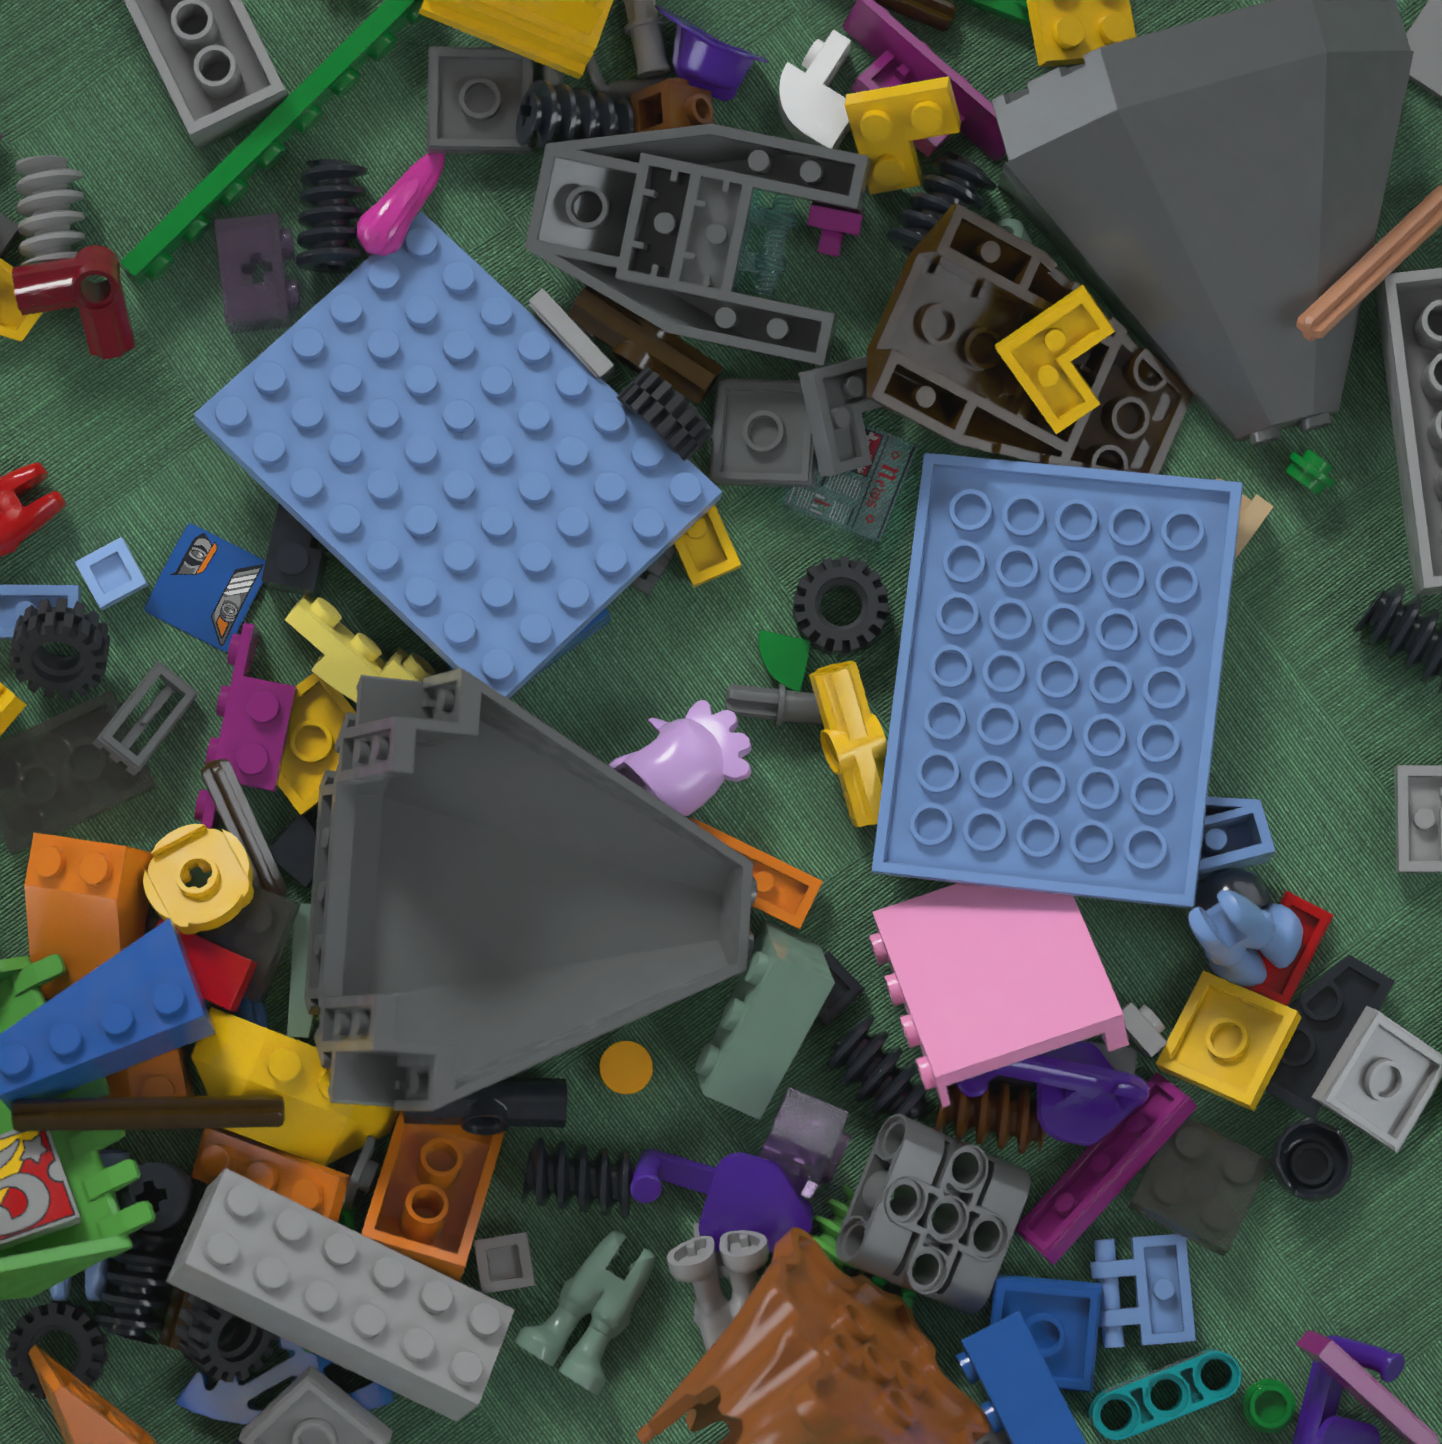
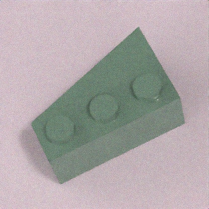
(765, 1020)

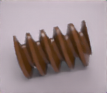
(993, 1113)

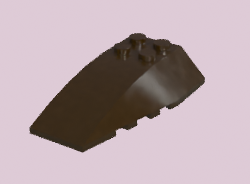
(941, 367)

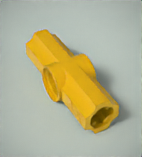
(851, 739)

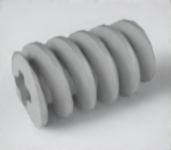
(48, 208)

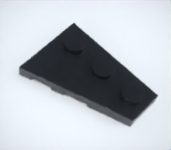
(1328, 1016)

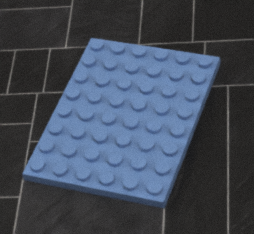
(457, 458)
(1058, 679)

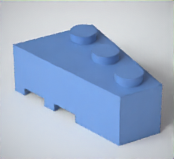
(1234, 835)

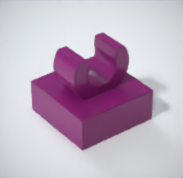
(834, 223)

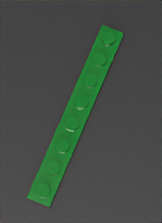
(265, 143)

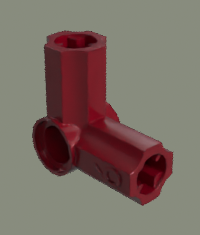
(64, 285)

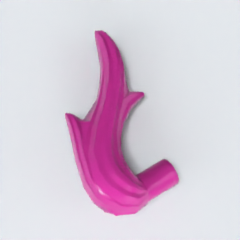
(387, 222)

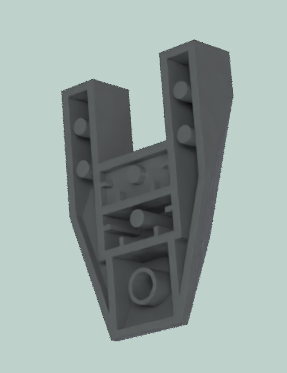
(665, 225)

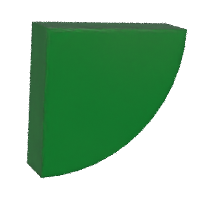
(784, 658)

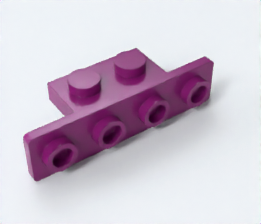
(909, 60)
(253, 725)

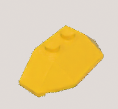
(260, 1061)

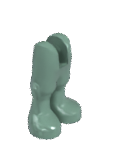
(595, 1293)

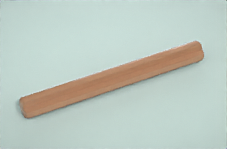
(1372, 268)

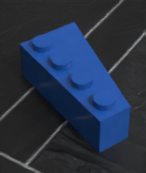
(1018, 1385)

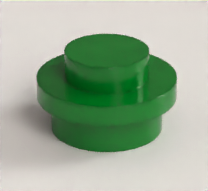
(1311, 471)
(1268, 1405)

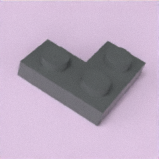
(834, 407)

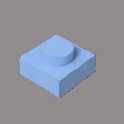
(111, 573)

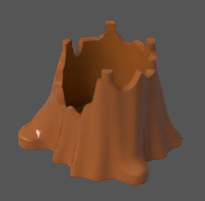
(821, 1365)

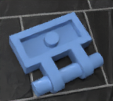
(1161, 1290)

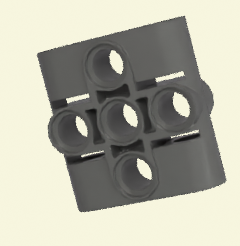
(974, 1194)

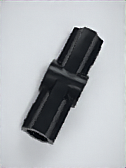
(501, 1105)

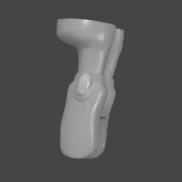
(697, 1264)

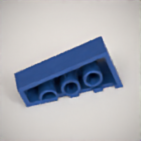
(107, 1021)

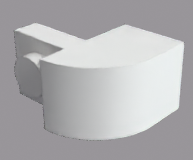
(807, 104)

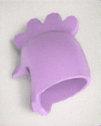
(689, 758)

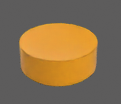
(626, 1067)

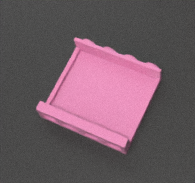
(993, 979)

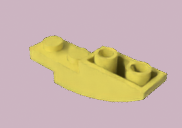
(346, 654)

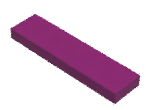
(1104, 1171)

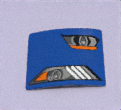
(206, 587)

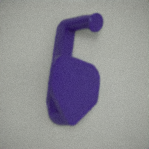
(1076, 1091)
(740, 1192)
(1318, 1412)

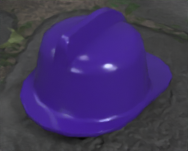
(707, 60)

